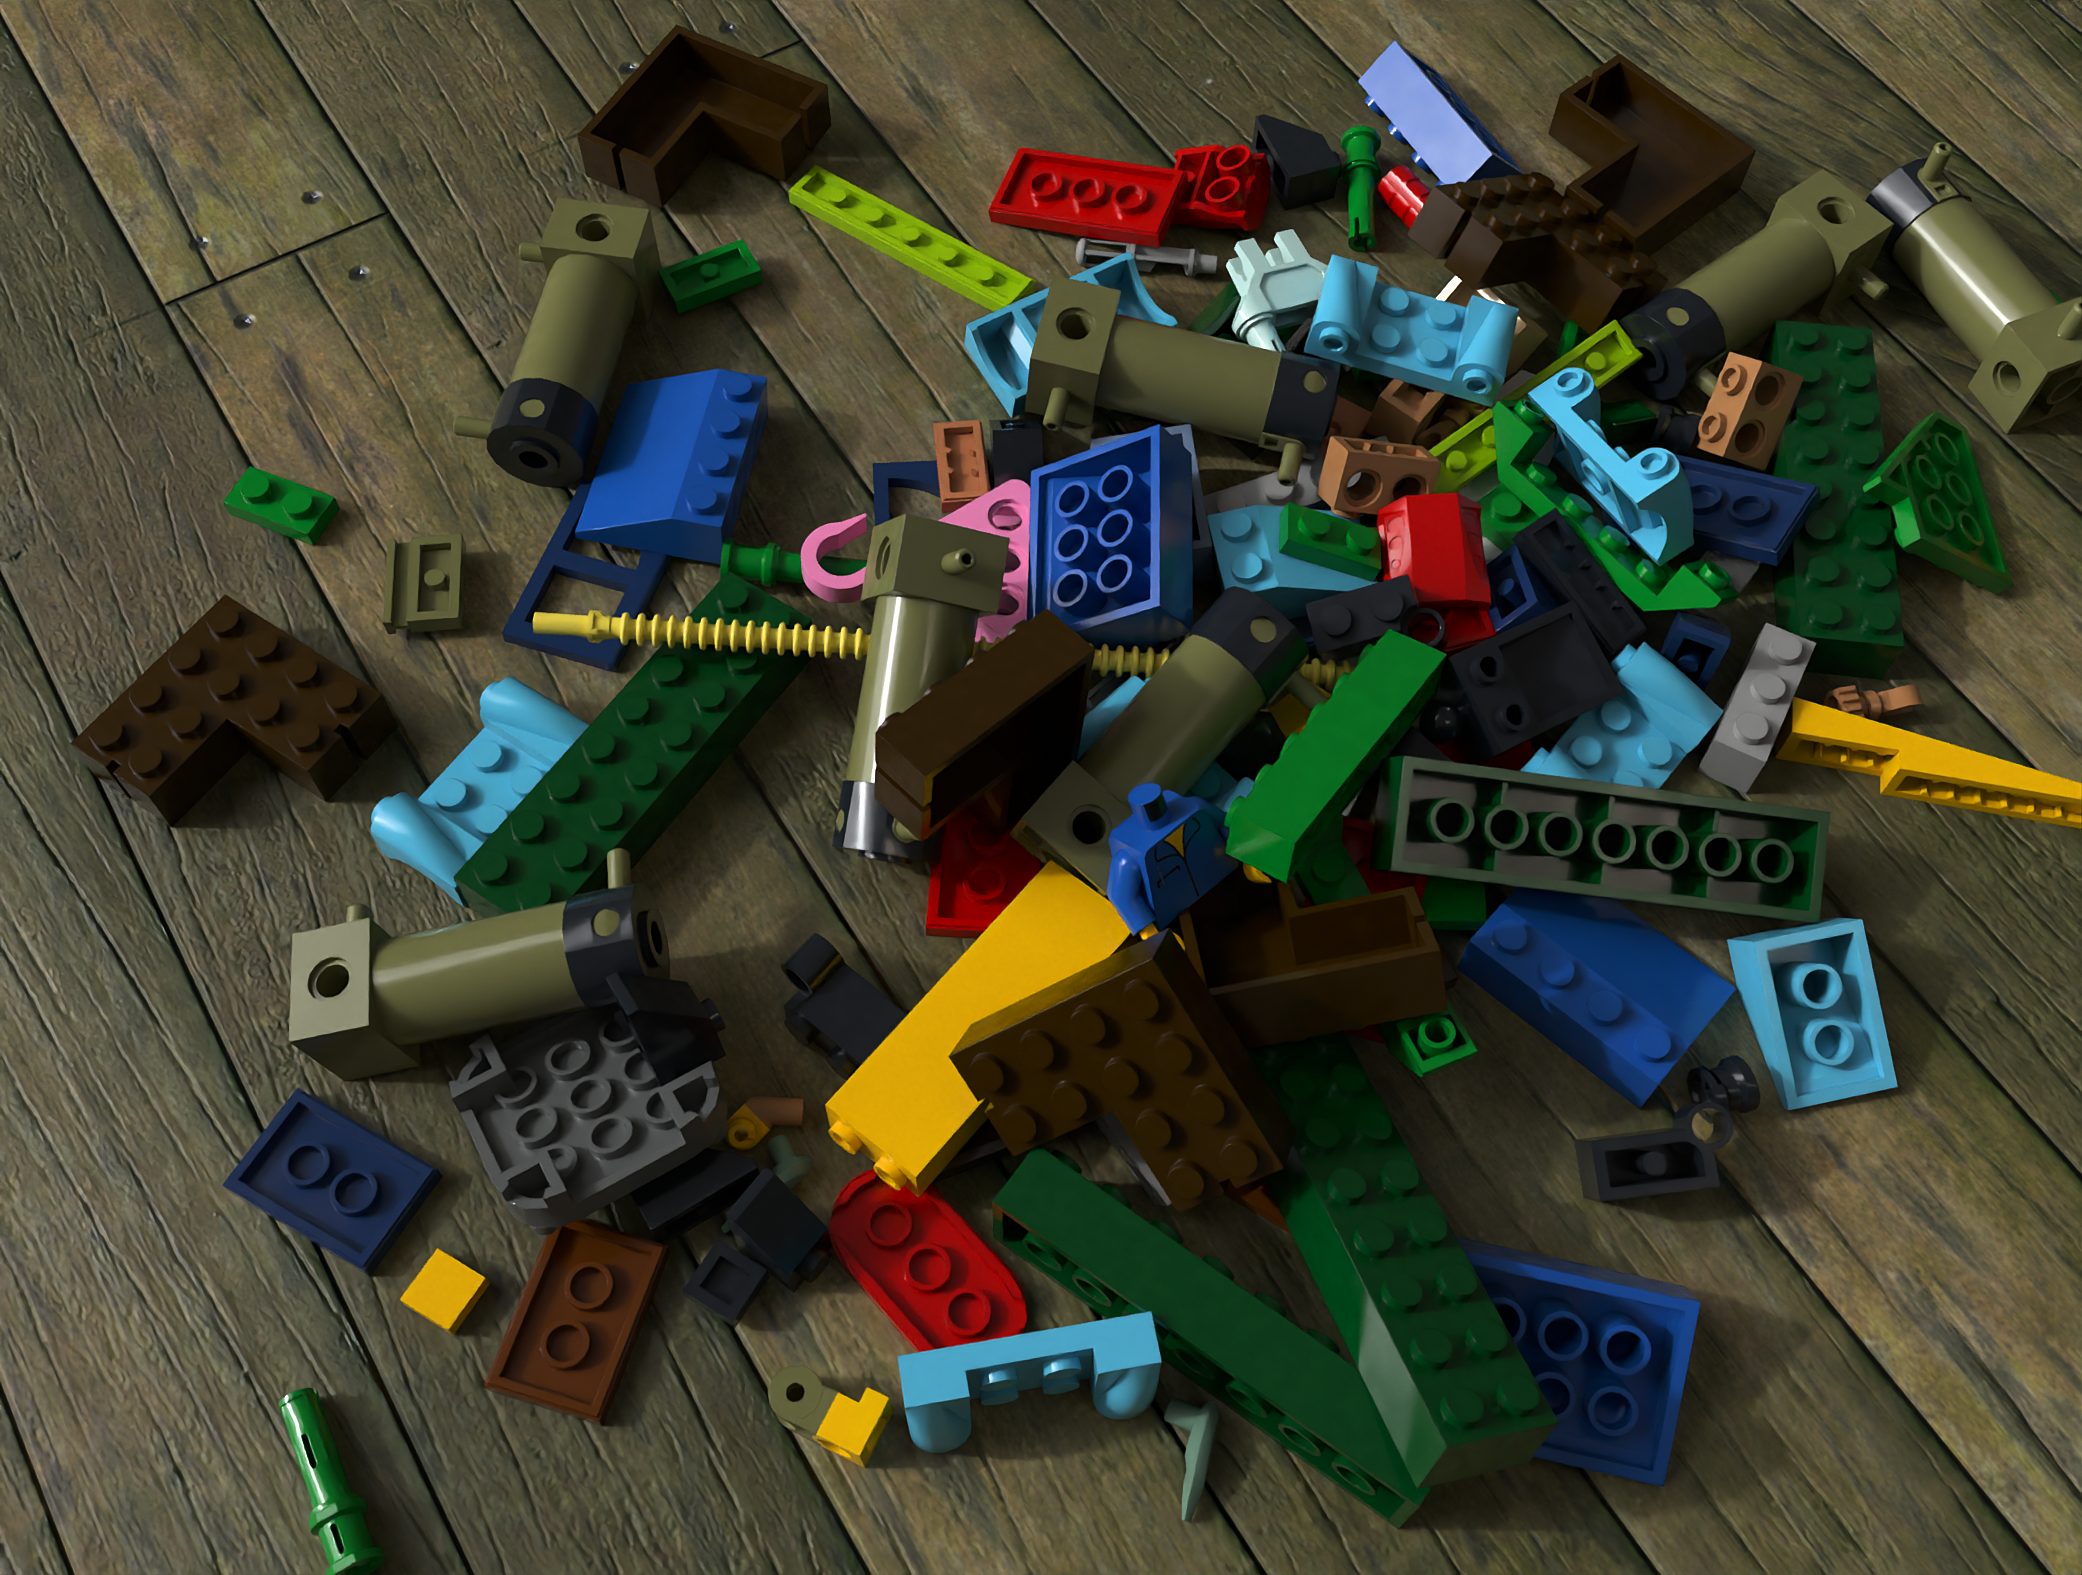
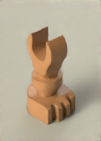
(1456, 416)
(1872, 704)

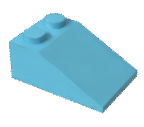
(1249, 558)
(1815, 1010)

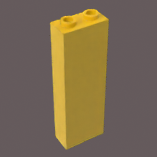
(908, 1098)

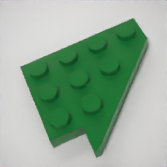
(1942, 503)

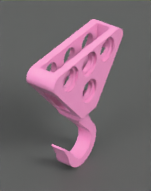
(994, 512)

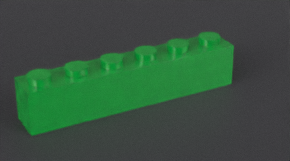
(1333, 755)

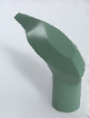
(789, 1165)
(1203, 1428)

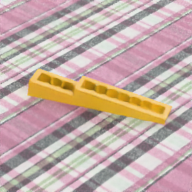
(1925, 767)

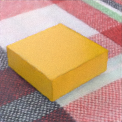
(445, 1291)

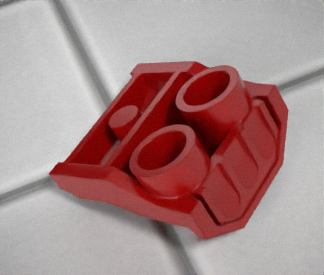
(1224, 187)
(1439, 548)

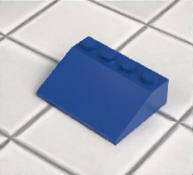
(677, 464)
(1115, 541)
(1596, 984)
(1602, 1351)

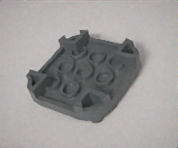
(578, 1116)

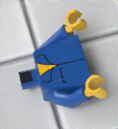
(1167, 858)

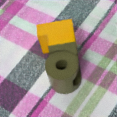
(827, 1416)

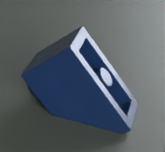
(1516, 591)
(1695, 646)

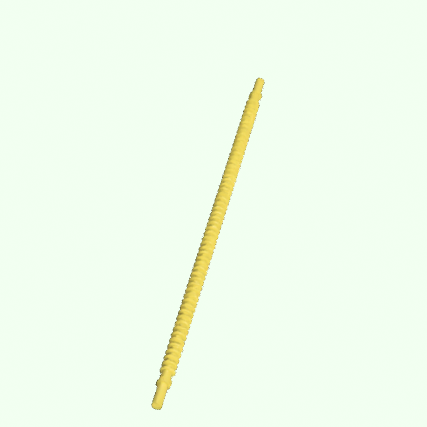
(599, 627)

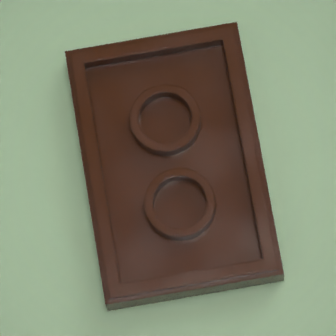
(578, 1320)

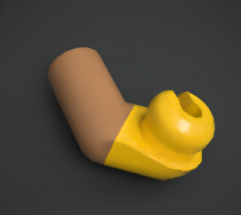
(759, 1116)

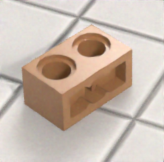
(1747, 410)
(1405, 412)
(1381, 469)

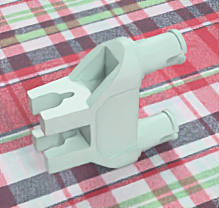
(1274, 288)

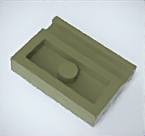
(425, 584)

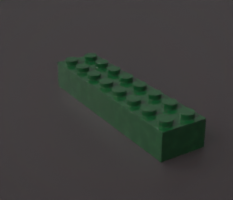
(1841, 568)
(636, 761)
(1599, 839)
(1397, 1274)
(1206, 1326)

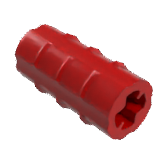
(1405, 195)

